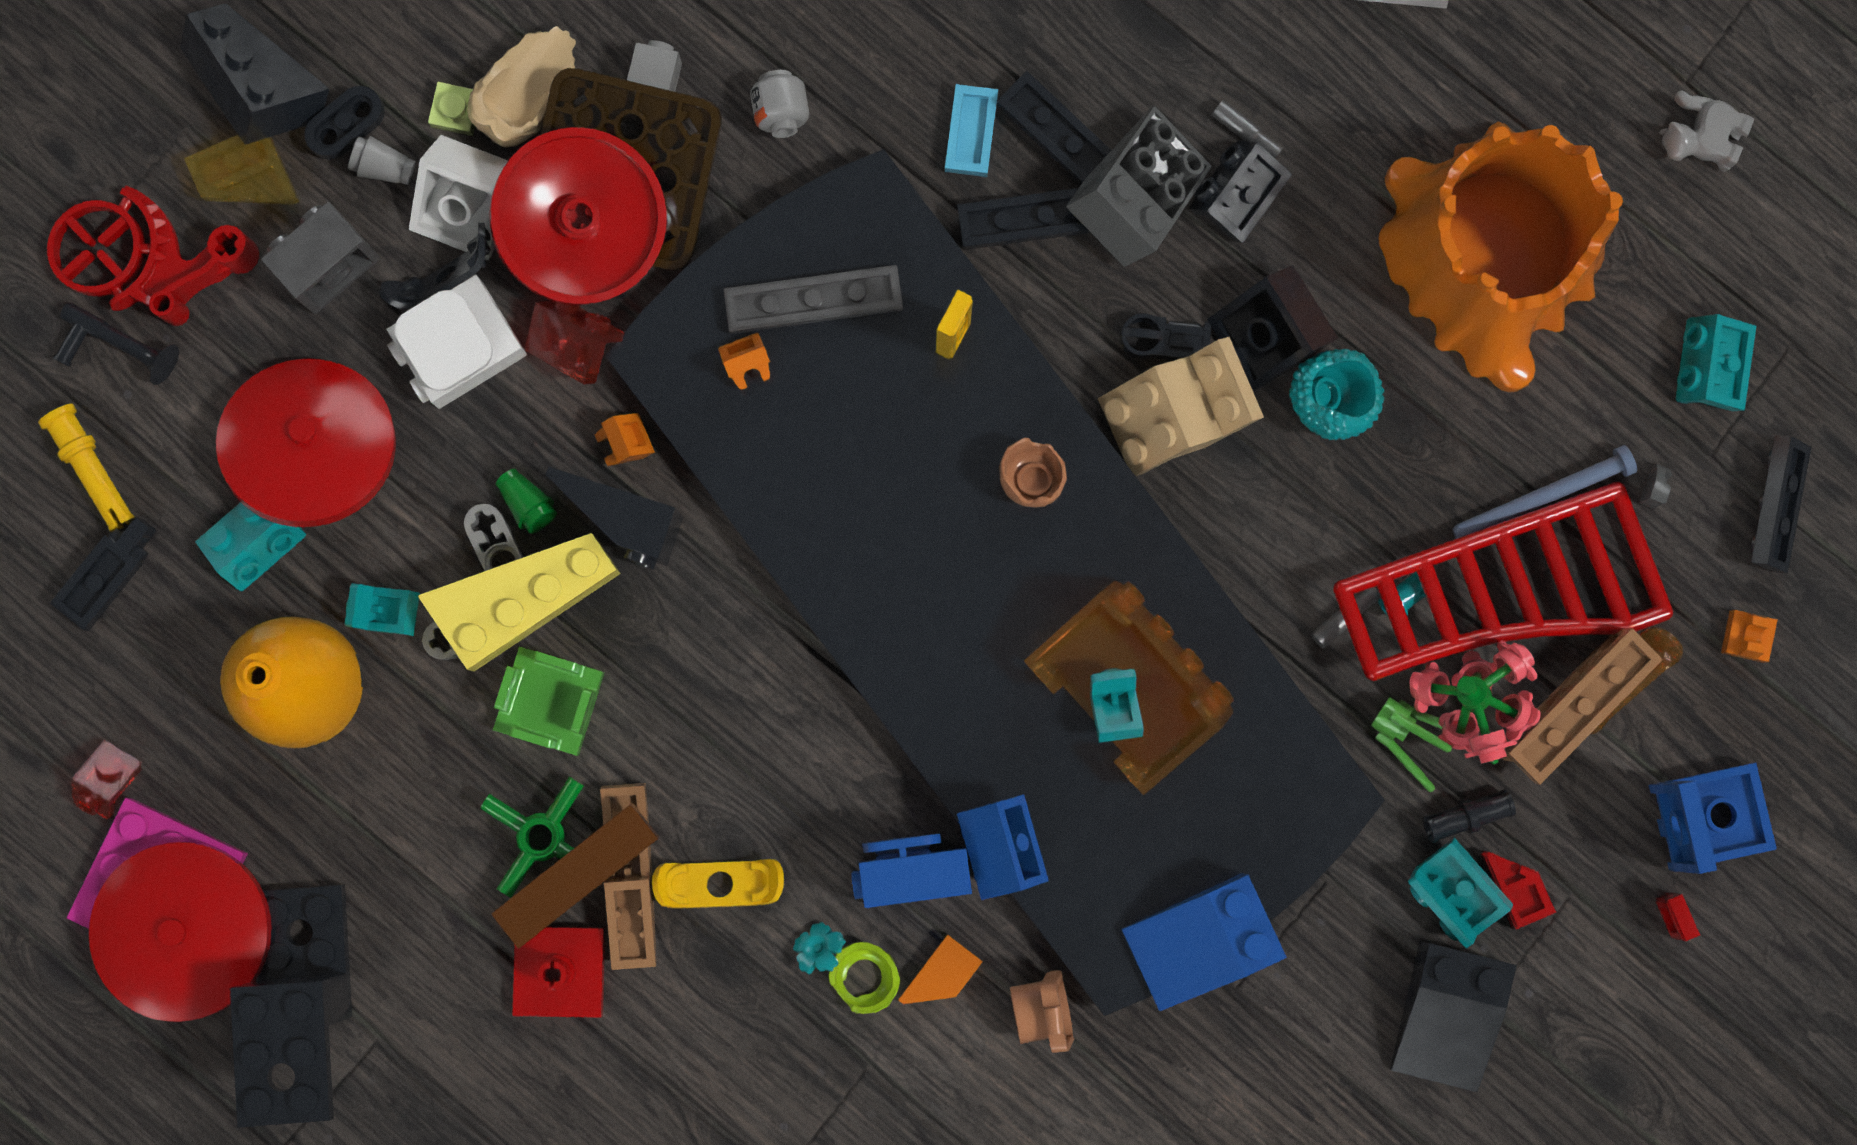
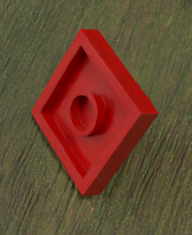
(560, 973)

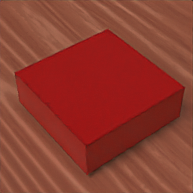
(1677, 916)

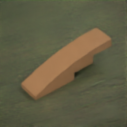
(630, 890)

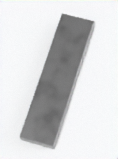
(813, 299)

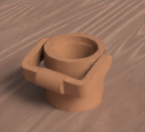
(1043, 1012)

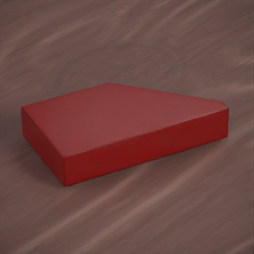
(1521, 887)

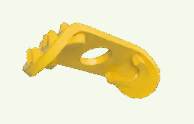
(686, 884)

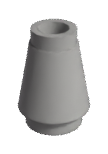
(380, 162)

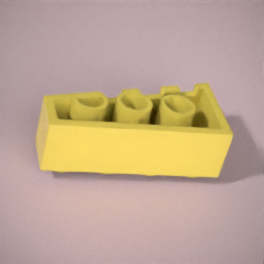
(509, 602)

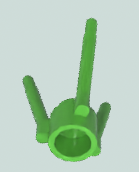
(1397, 721)

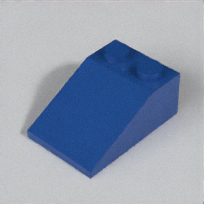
(1204, 942)

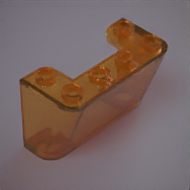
(1173, 693)

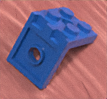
(1687, 824)

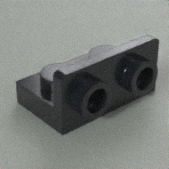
(1240, 189)

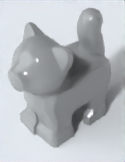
(1710, 132)

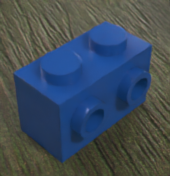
(1001, 848)

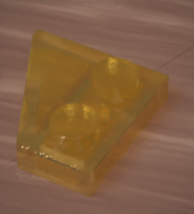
(242, 173)

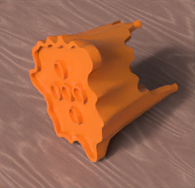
(1499, 243)

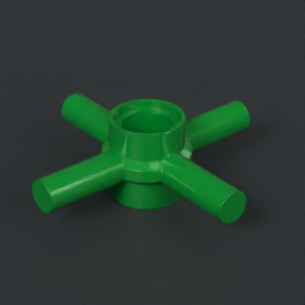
(523, 825)

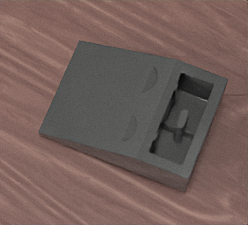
(1140, 188)

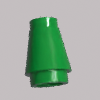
(527, 503)

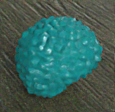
(1337, 394)

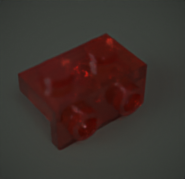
(570, 339)

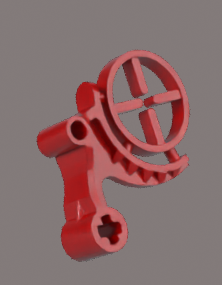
(166, 279)

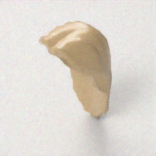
(515, 91)

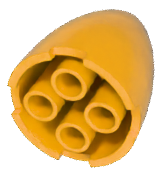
(291, 682)

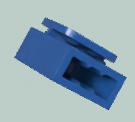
(910, 872)

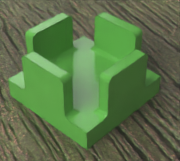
(547, 700)

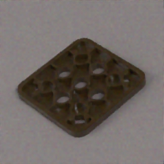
(662, 142)

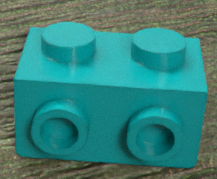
(246, 545)
(1458, 893)

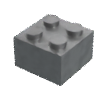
(319, 257)

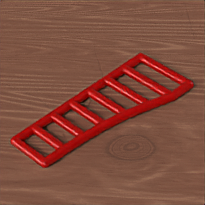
(1493, 631)

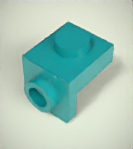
(382, 609)
(1115, 705)

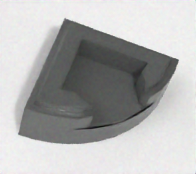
(1656, 490)

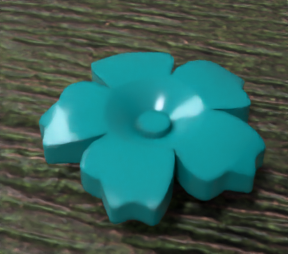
(817, 948)

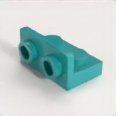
(1716, 362)

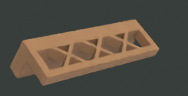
(1583, 703)

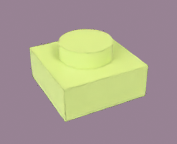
(450, 109)

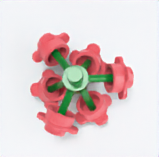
(1474, 691)

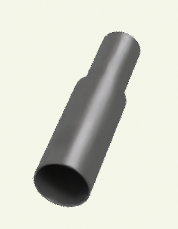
(1244, 127)
(1336, 625)

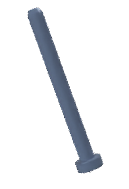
(1620, 462)

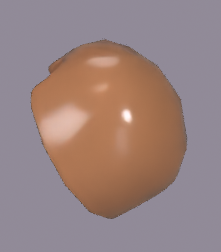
(1032, 473)

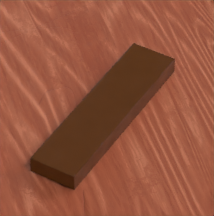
(575, 875)

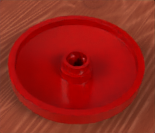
(577, 216)
(306, 442)
(179, 931)

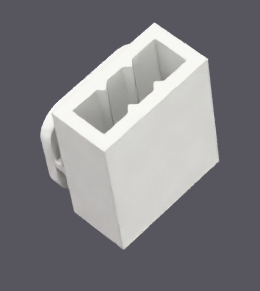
(454, 342)

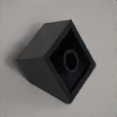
(1274, 326)

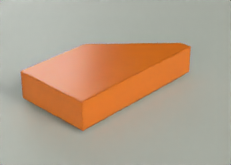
(942, 974)

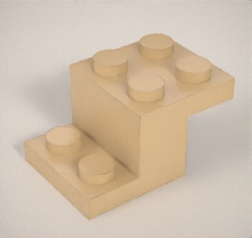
(1180, 406)

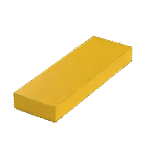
(954, 325)

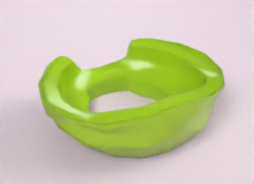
(889, 984)

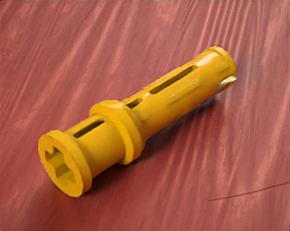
(77, 449)

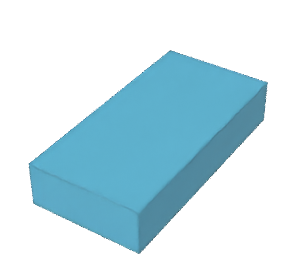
(971, 130)

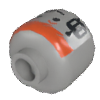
(779, 103)

